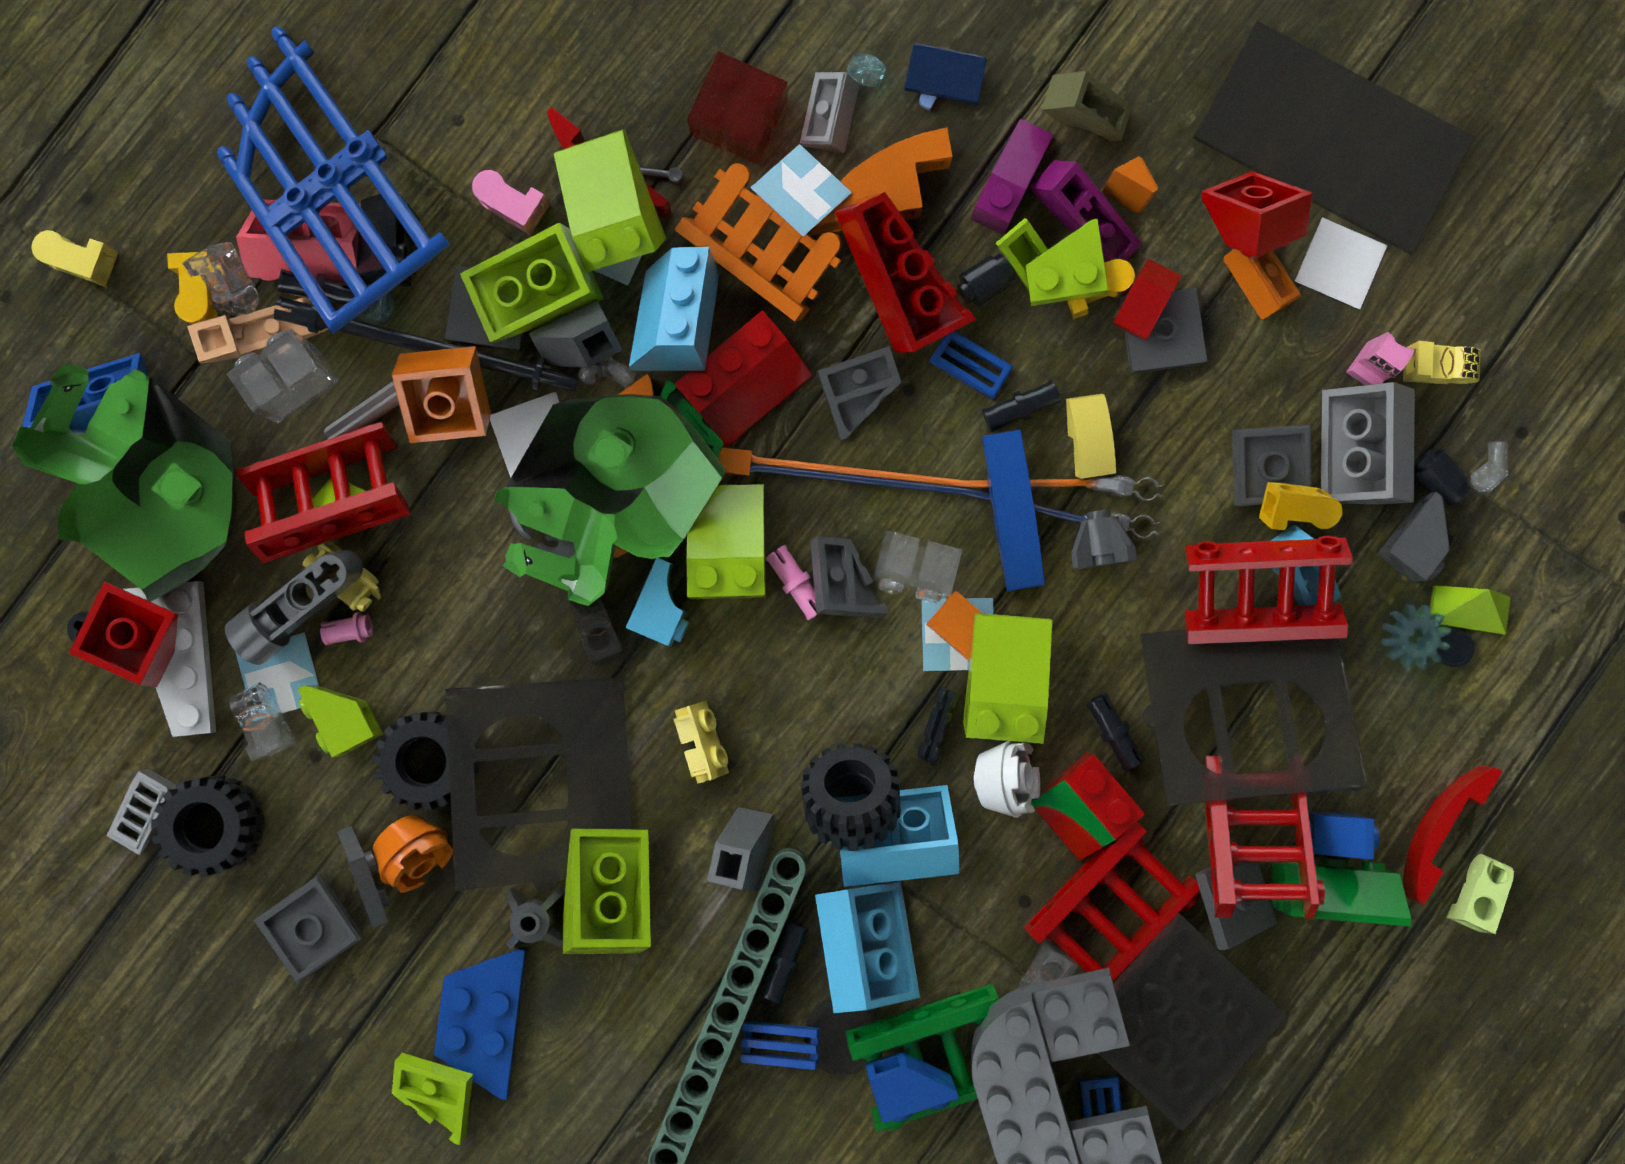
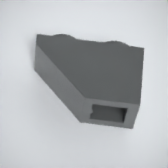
(577, 338)
(742, 850)

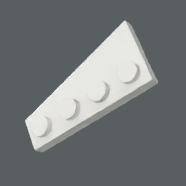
(187, 682)

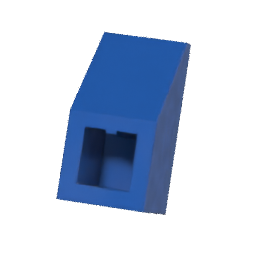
(1343, 835)
(908, 1086)

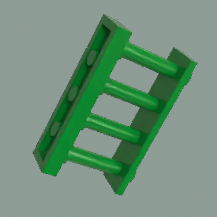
(911, 1026)

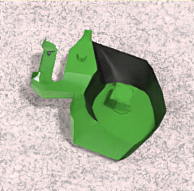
(147, 475)
(602, 491)

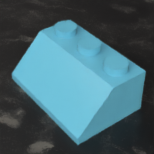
(676, 312)
(918, 847)
(867, 947)

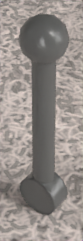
(674, 174)

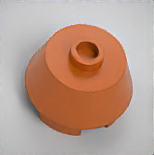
(409, 851)

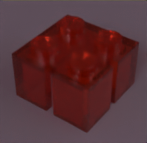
(737, 100)

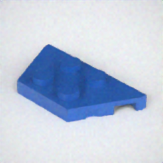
(481, 1019)

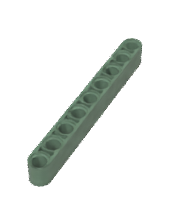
(726, 1030)

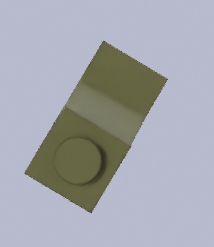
(1088, 104)

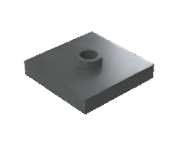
(465, 325)
(1175, 339)
(1267, 456)
(1247, 918)
(309, 928)

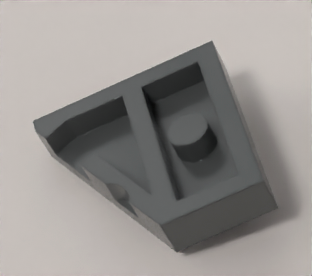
(858, 387)
(842, 580)
(362, 868)

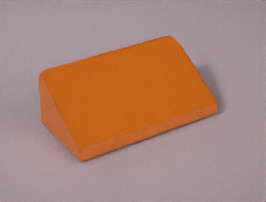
(1131, 185)
(1262, 281)
(955, 623)

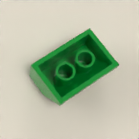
(1351, 892)

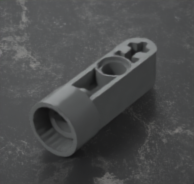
(265, 627)

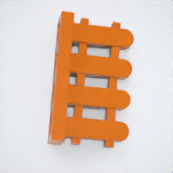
(741, 239)

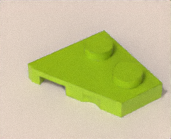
(1069, 268)
(434, 1092)

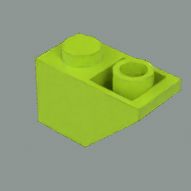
(341, 719)

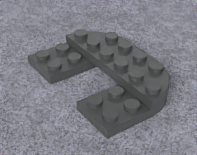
(1019, 1085)

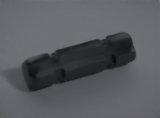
(938, 725)

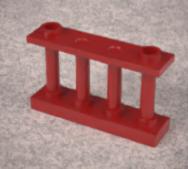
(331, 521)
(1266, 623)
(1227, 854)
(1101, 869)

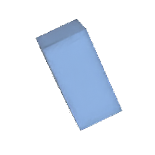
(927, 101)

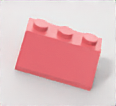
(265, 262)

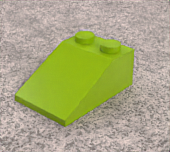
(607, 201)
(530, 284)
(728, 545)
(1008, 678)
(607, 892)

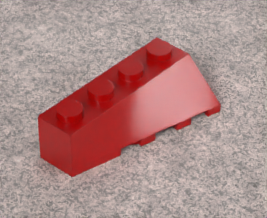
(900, 276)

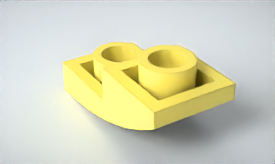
(1092, 436)

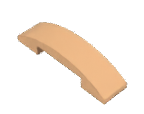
(235, 337)

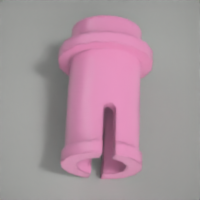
(347, 629)

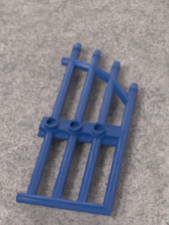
(328, 181)

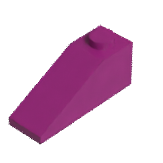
(1011, 176)
(1076, 200)

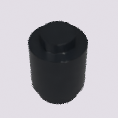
(985, 280)
(1441, 475)

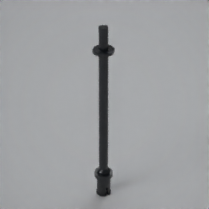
(307, 316)

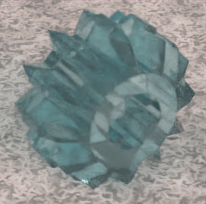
(1425, 645)

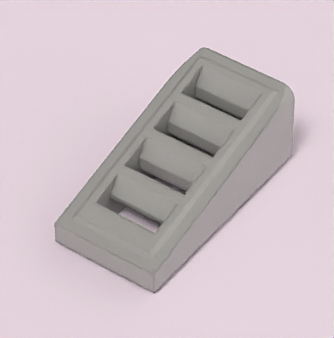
(144, 779)

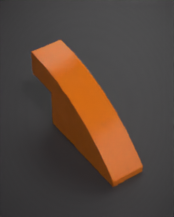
(894, 172)

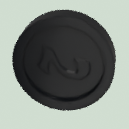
(1460, 649)

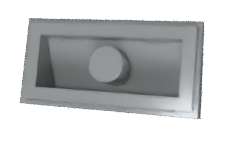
(830, 111)

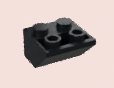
(391, 232)

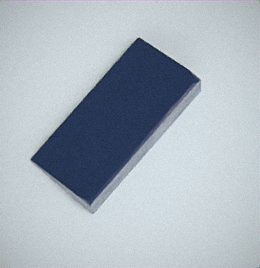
(945, 73)

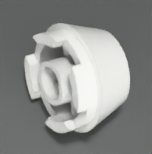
(1007, 779)

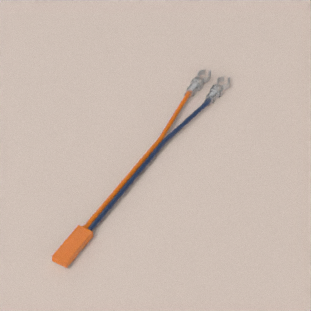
(739, 463)

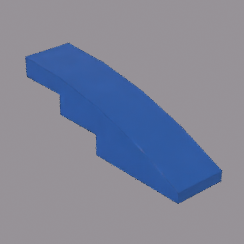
(1013, 510)

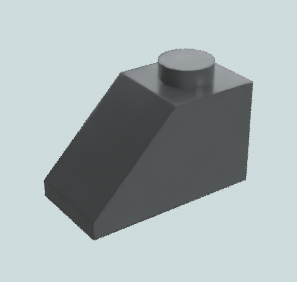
(1419, 541)

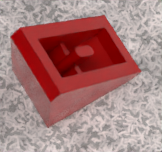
(1146, 299)

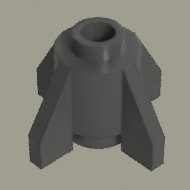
(1102, 542)
(538, 909)

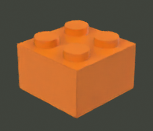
(442, 394)

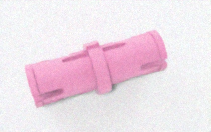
(794, 579)

